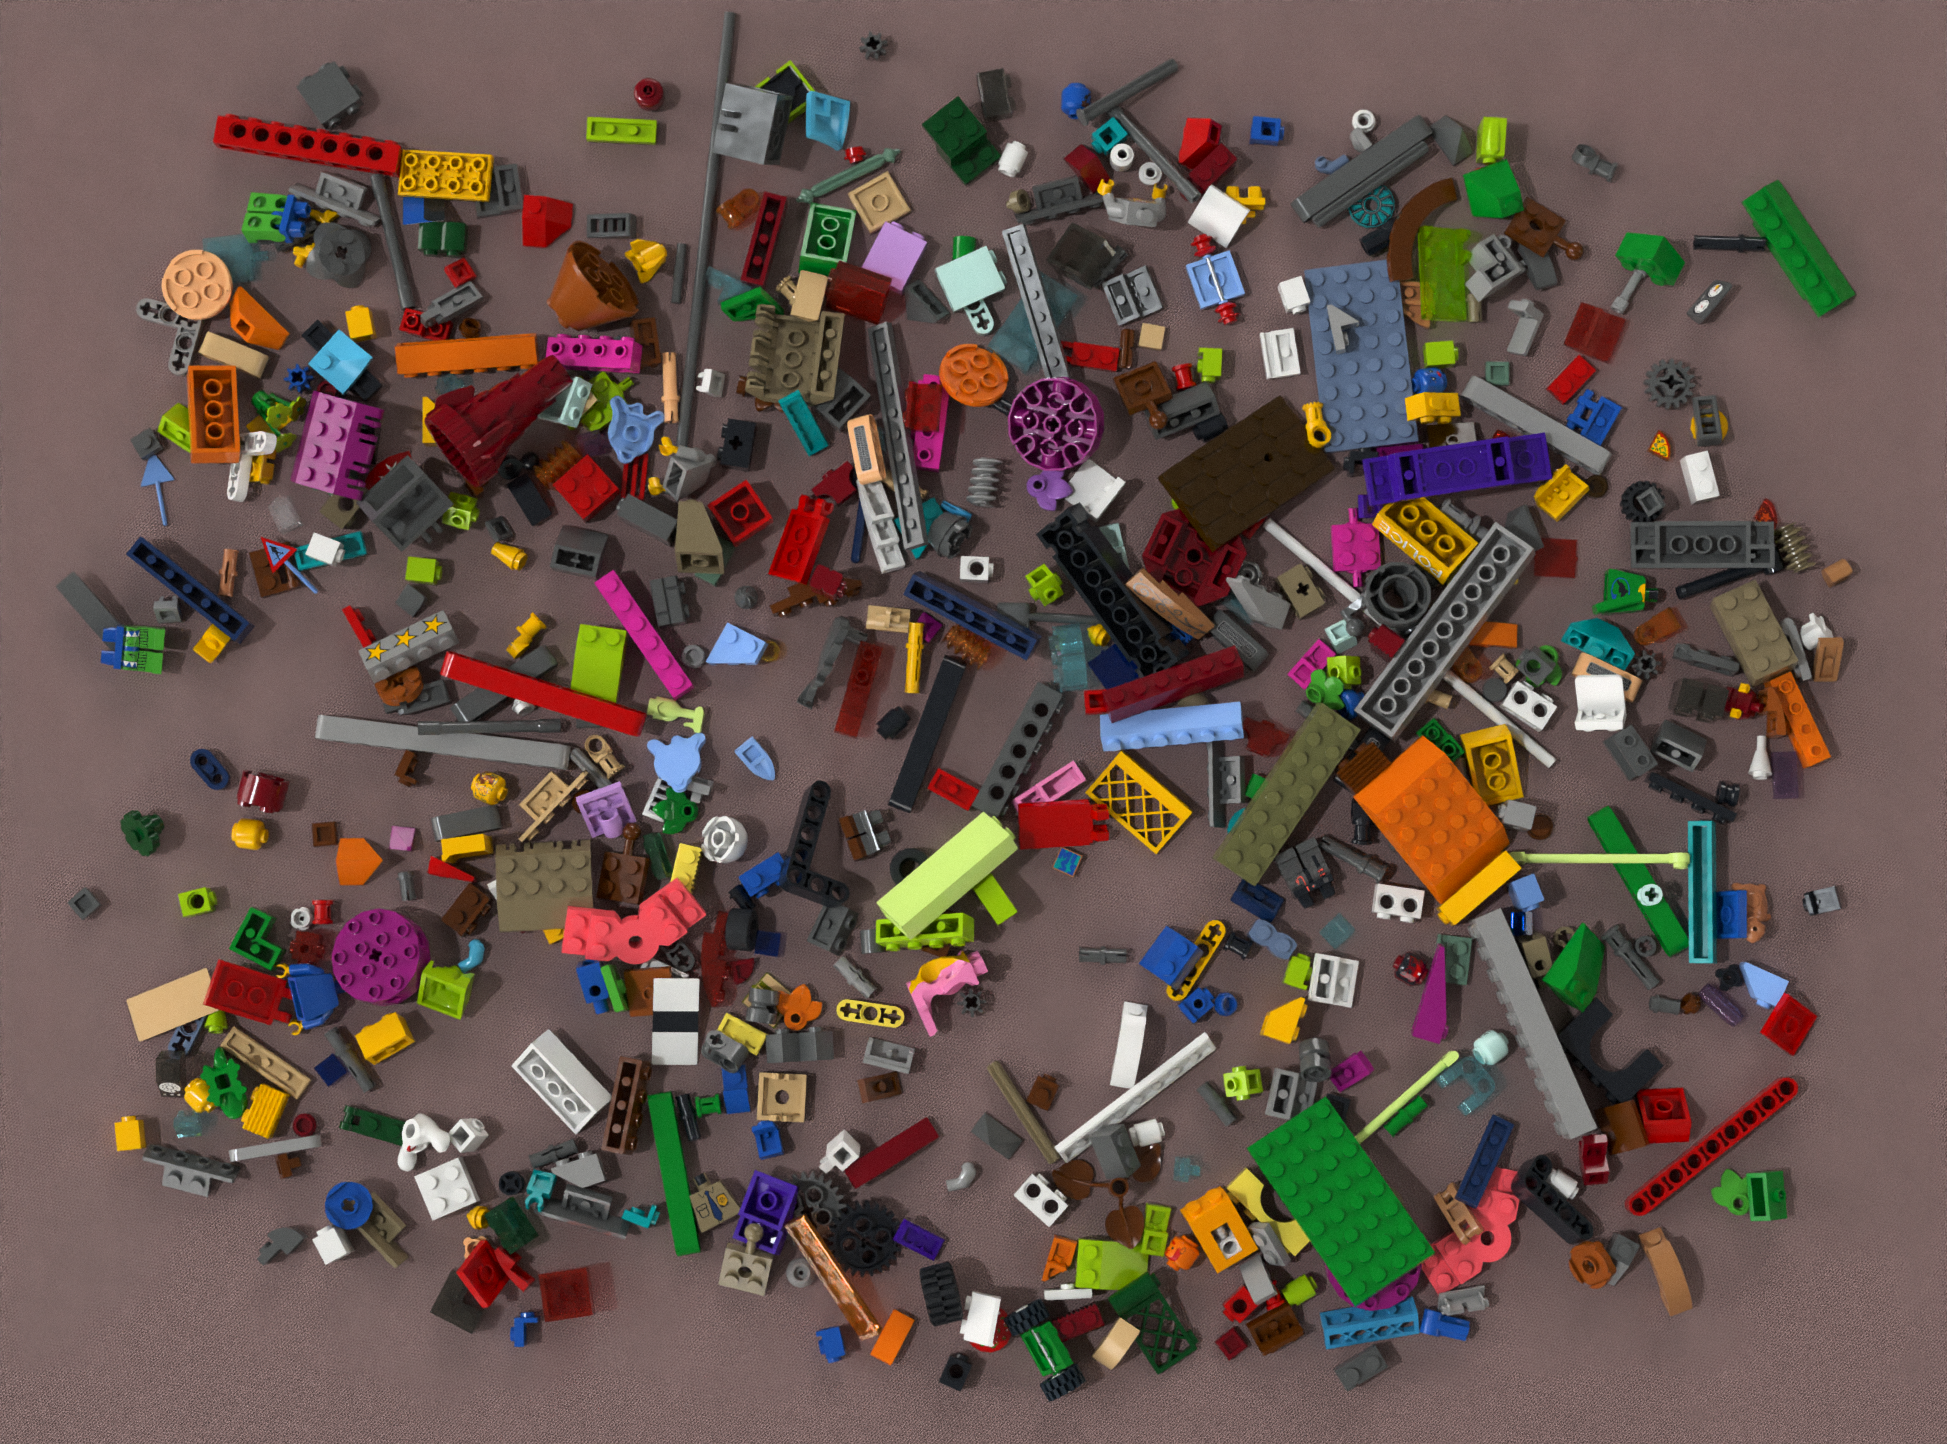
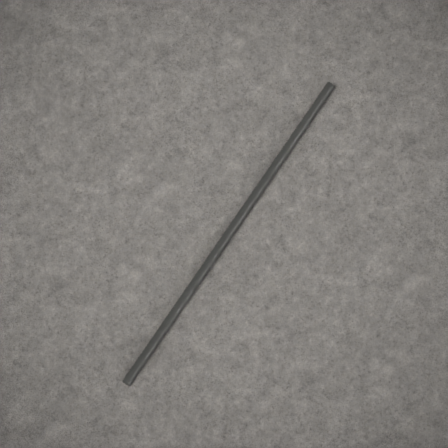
(704, 237)

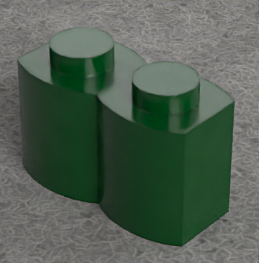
(443, 238)

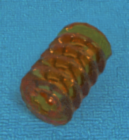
(556, 464)
(968, 645)

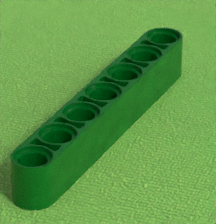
(1635, 876)
(674, 1173)

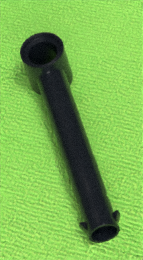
(1724, 577)

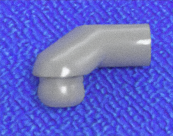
(965, 1178)

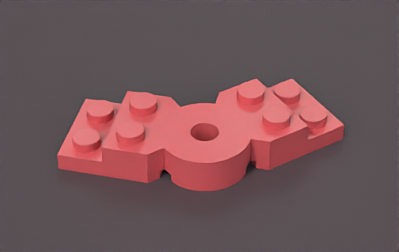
(660, 921)
(1458, 1262)

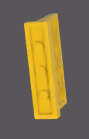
(1154, 787)

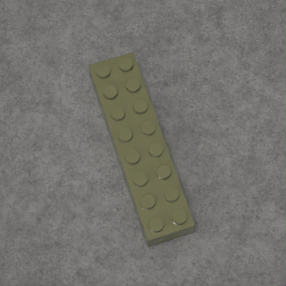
(1286, 793)

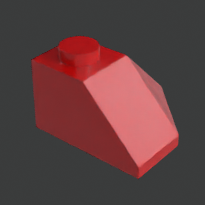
(544, 220)

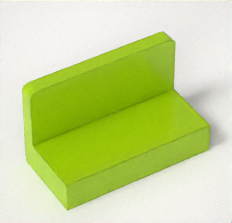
(175, 426)

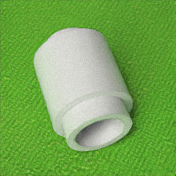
(1012, 159)
(1121, 164)
(1146, 1133)
(1563, 1184)

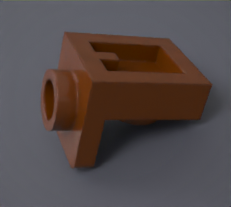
(407, 764)
(1043, 1091)

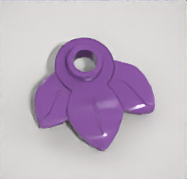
(1052, 488)

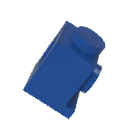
(1261, 124)
(1188, 1008)
(831, 1343)

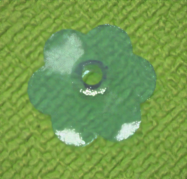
(448, 383)

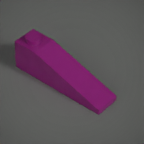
(1431, 1012)

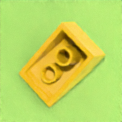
(1492, 764)

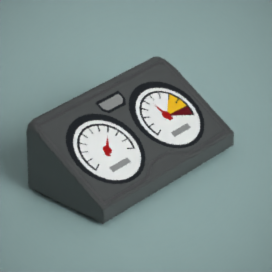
(1708, 300)

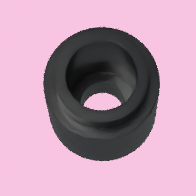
(1210, 428)
(893, 723)

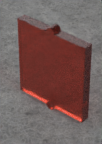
(1556, 558)

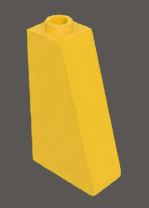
(1478, 888)

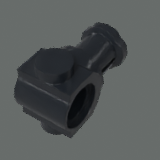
(1362, 824)

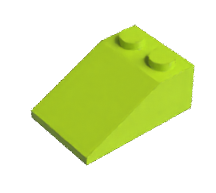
(599, 661)
(1107, 1264)

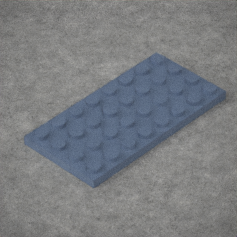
(1369, 383)

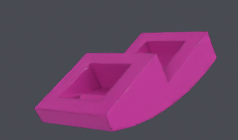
(1313, 659)

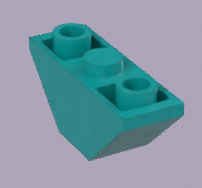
(1600, 641)

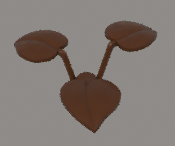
(1123, 1224)

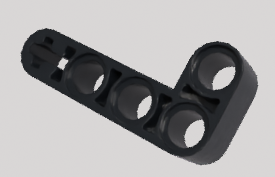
(1533, 1190)

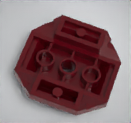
(1200, 581)

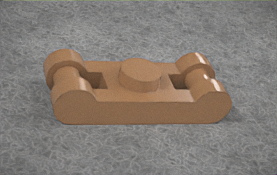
(1458, 1214)

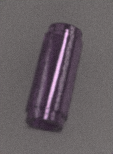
(1720, 1005)

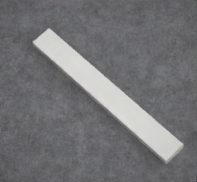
(1137, 1095)

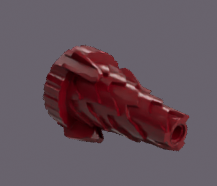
(482, 428)

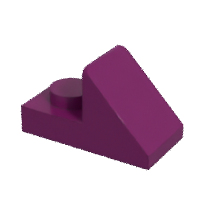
(1350, 1071)

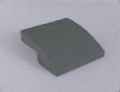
(504, 193)
(1132, 296)

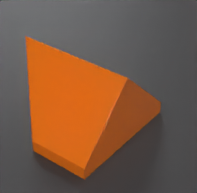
(356, 861)

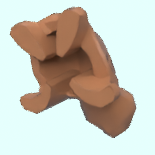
(1756, 909)

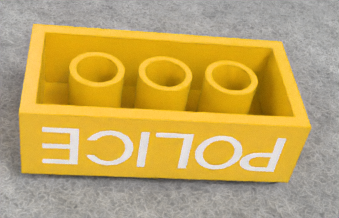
(1426, 536)

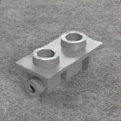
(1454, 1301)

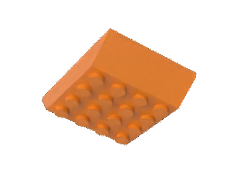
(1433, 818)

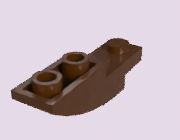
(802, 596)

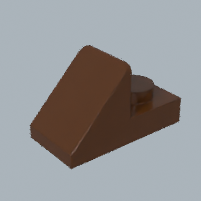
(879, 1087)

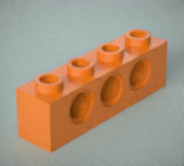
(1799, 721)

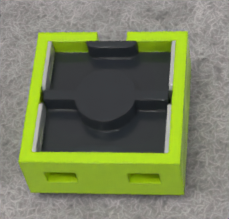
(790, 82)

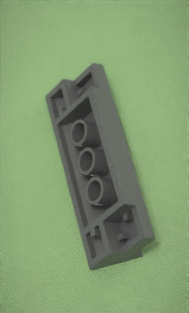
(1702, 544)

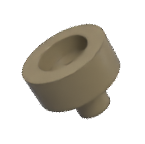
(1019, 201)

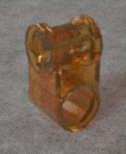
(738, 209)
(1659, 626)
(1468, 660)

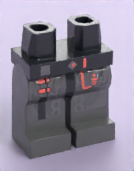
(1312, 876)

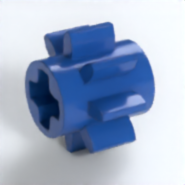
(301, 373)

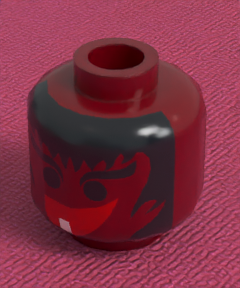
(1410, 968)

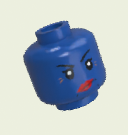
(1429, 380)

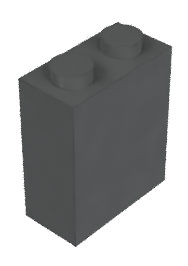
(647, 519)

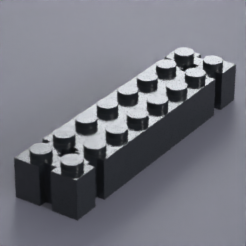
(1101, 580)

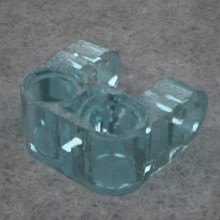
(1471, 1080)

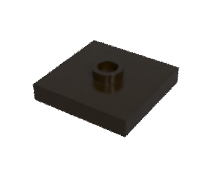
(1450, 434)

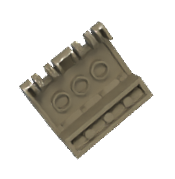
(794, 356)
(541, 883)

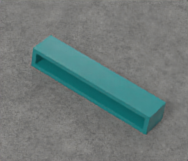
(1702, 892)

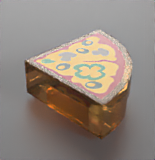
(1660, 446)

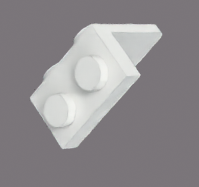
(1600, 702)

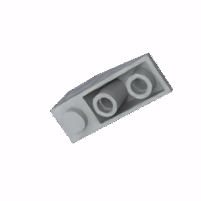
(1260, 605)

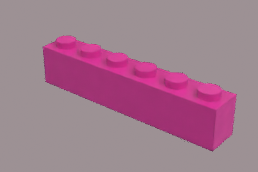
(644, 635)

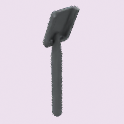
(1021, 614)

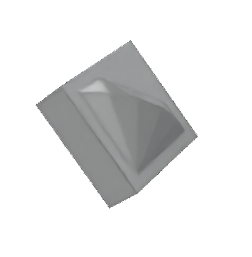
(1359, 140)

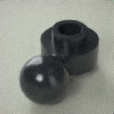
(513, 471)

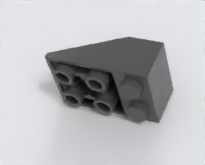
(848, 402)

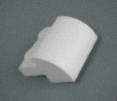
(1333, 980)

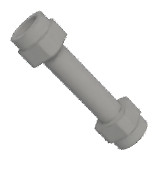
(1620, 303)

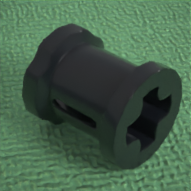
(1237, 945)

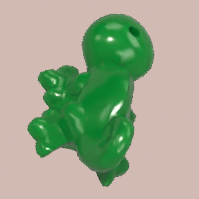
(224, 1086)

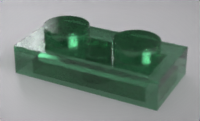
(655, 848)

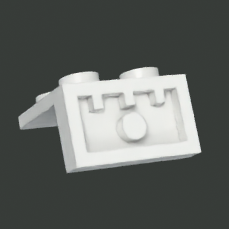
(1094, 489)

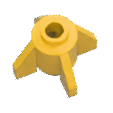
(646, 257)

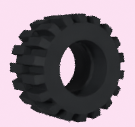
(941, 1294)

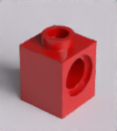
(1240, 1293)

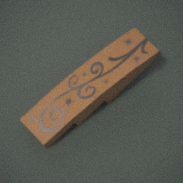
(1172, 607)

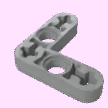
(184, 330)

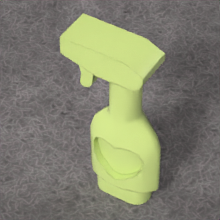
(669, 710)

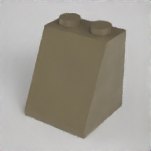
(696, 541)

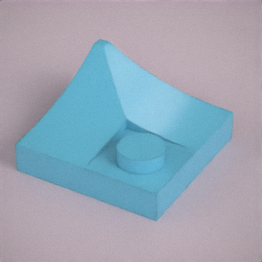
(827, 119)
(341, 362)

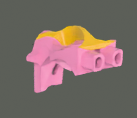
(943, 977)

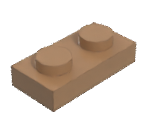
(1827, 659)

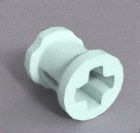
(1655, 889)

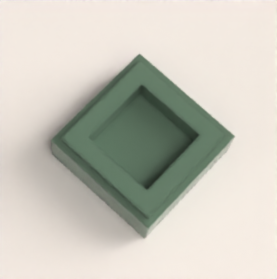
(1497, 373)

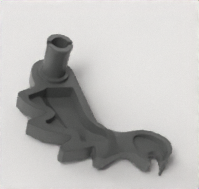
(839, 630)

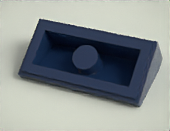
(1257, 900)

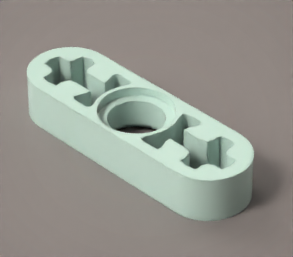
(985, 316)

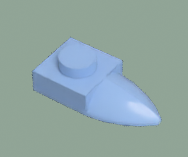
(756, 759)

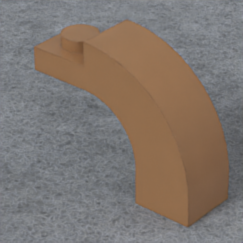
(1667, 1270)

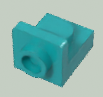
(637, 1216)

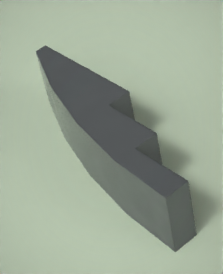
(88, 605)

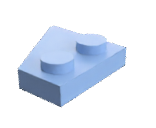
(736, 648)

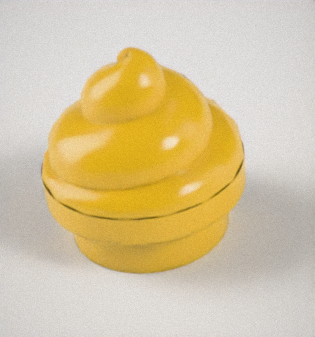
(1098, 635)
(476, 1217)

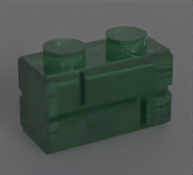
(511, 1225)

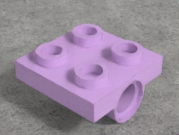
(606, 810)

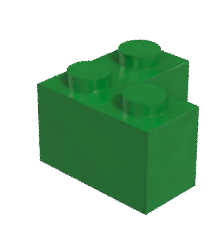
(1651, 255)
(252, 940)

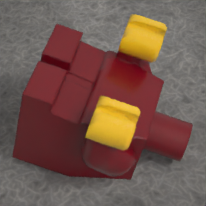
(1742, 702)

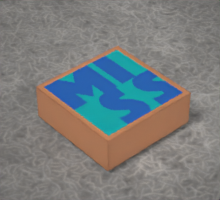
(1067, 862)

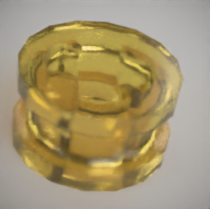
(776, 650)

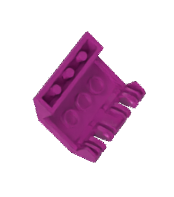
(333, 444)

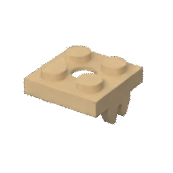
(770, 1109)

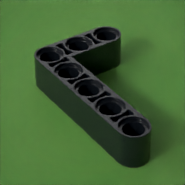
(806, 849)

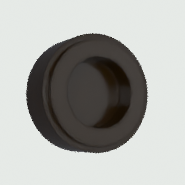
(1597, 485)

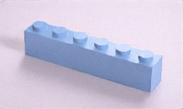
(1173, 727)

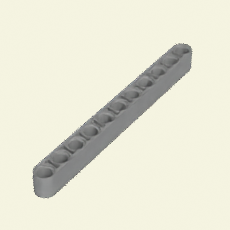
(458, 744)

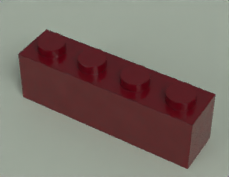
(764, 240)

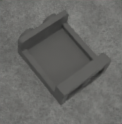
(1630, 752)

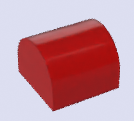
(1094, 702)

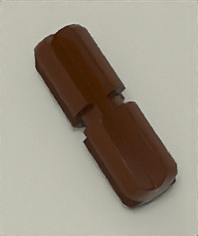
(1126, 344)

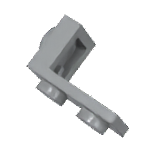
(1526, 328)

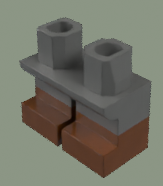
(859, 824)

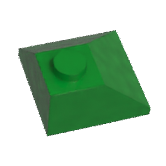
(1493, 191)

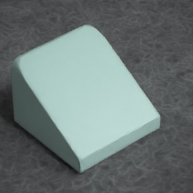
(1339, 637)

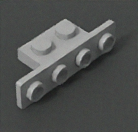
(338, 195)

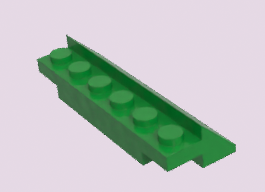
(1797, 248)

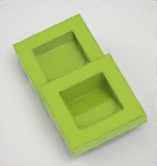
(1155, 1226)

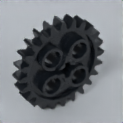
(851, 1255)

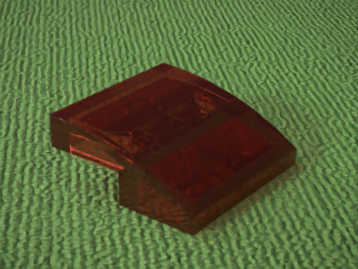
(1594, 333)

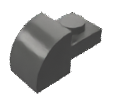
(283, 1239)

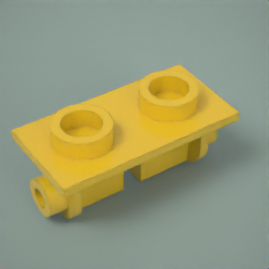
(262, 470)

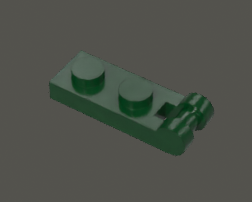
(373, 1125)

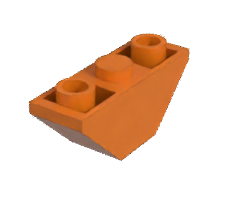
(254, 322)

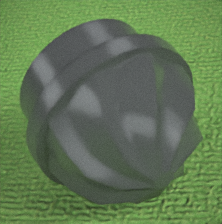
(746, 597)

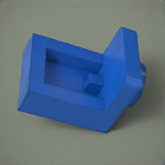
(768, 1139)
(519, 1331)

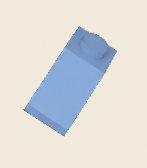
(1762, 985)

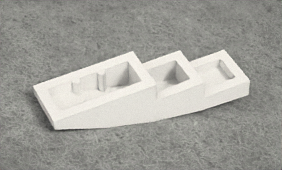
(880, 526)

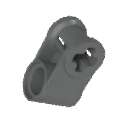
(725, 1052)

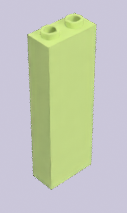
(948, 875)

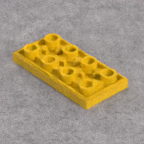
(445, 175)

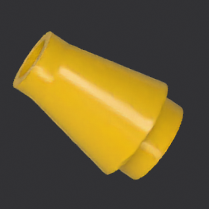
(510, 556)

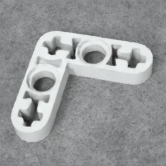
(250, 445)

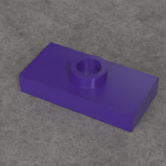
(918, 1239)

